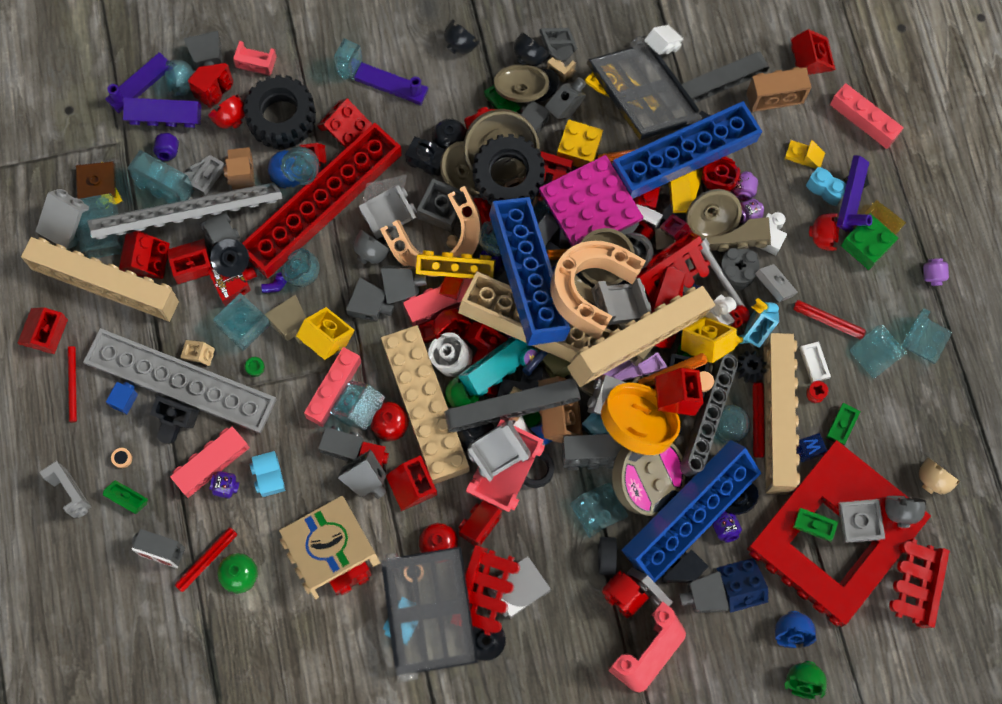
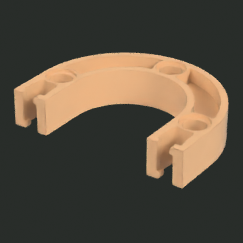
(468, 239)
(585, 256)

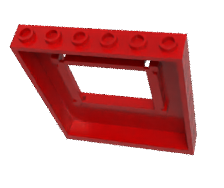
(836, 478)

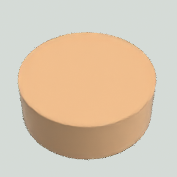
(706, 381)

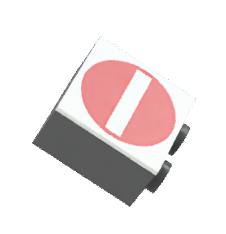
(158, 548)

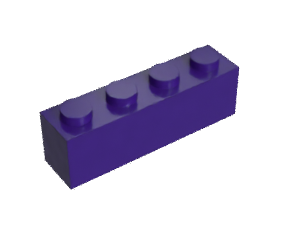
(162, 111)

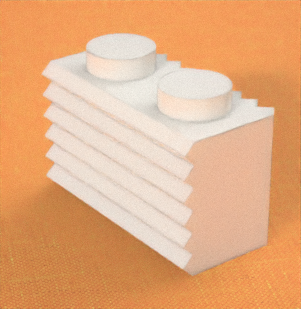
(664, 40)

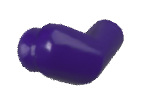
(276, 286)

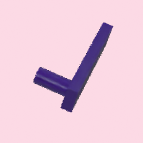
(137, 83)
(391, 83)
(848, 213)

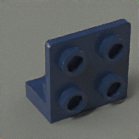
(743, 585)

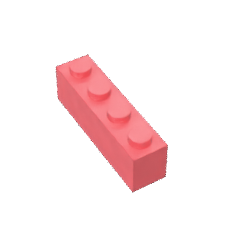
(866, 116)
(431, 303)
(332, 386)
(209, 461)

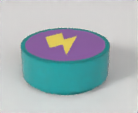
(527, 355)

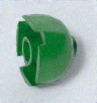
(457, 394)
(237, 573)
(806, 680)

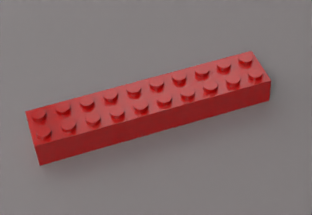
(321, 200)

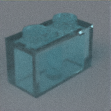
(348, 59)

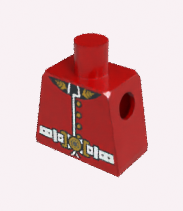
(231, 287)

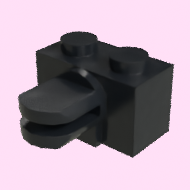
(424, 156)
(172, 417)

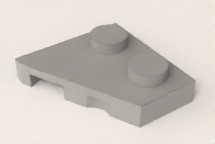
(205, 174)
(647, 585)

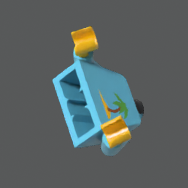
(760, 324)

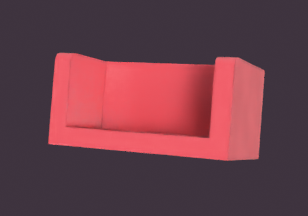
(254, 60)

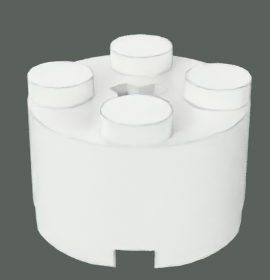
(450, 354)

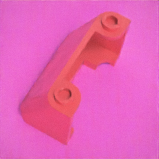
(507, 484)
(640, 673)

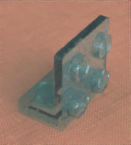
(926, 337)
(877, 351)
(598, 509)

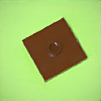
(95, 179)

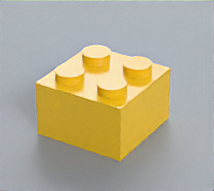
(580, 143)
(325, 333)
(709, 338)

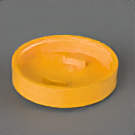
(635, 422)

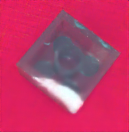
(241, 321)
(357, 405)

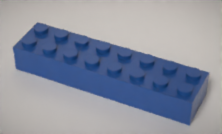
(687, 149)
(527, 270)
(692, 511)

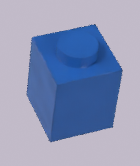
(122, 397)

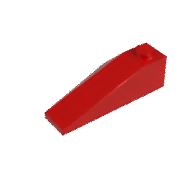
(668, 288)

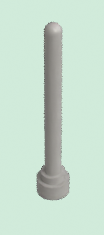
(718, 271)

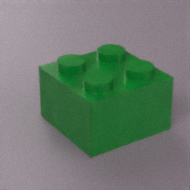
(869, 243)

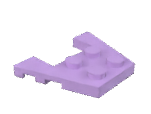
(629, 371)

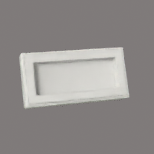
(815, 362)

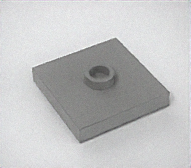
(776, 283)
(861, 521)

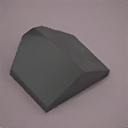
(558, 42)

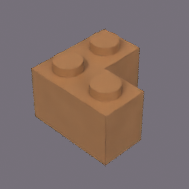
(239, 168)

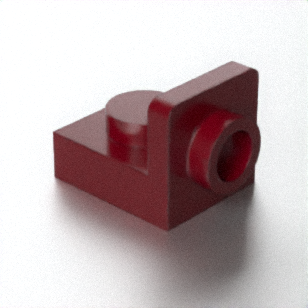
(675, 227)

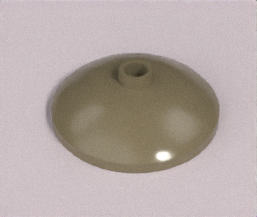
(521, 83)
(451, 163)
(719, 220)
(612, 236)

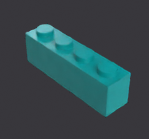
(493, 367)

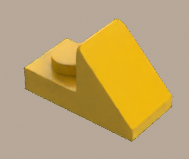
(807, 155)

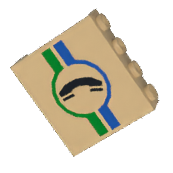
(326, 544)

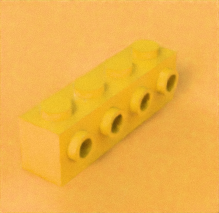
(454, 266)

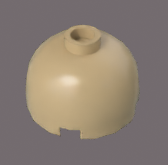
(936, 478)

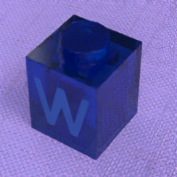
(811, 447)

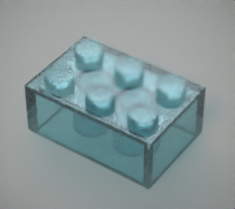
(160, 178)
(99, 207)

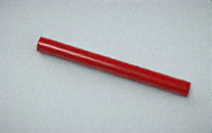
(72, 384)

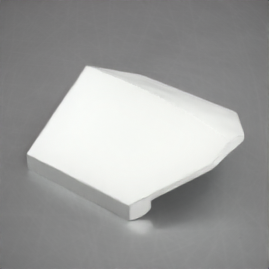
(650, 216)

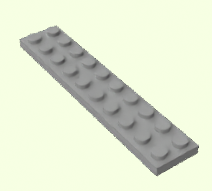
(181, 210)
(180, 380)

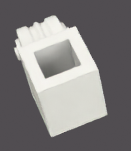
(777, 237)
(721, 310)

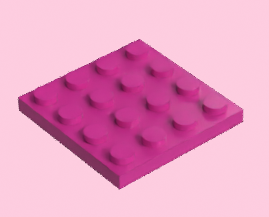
(590, 200)

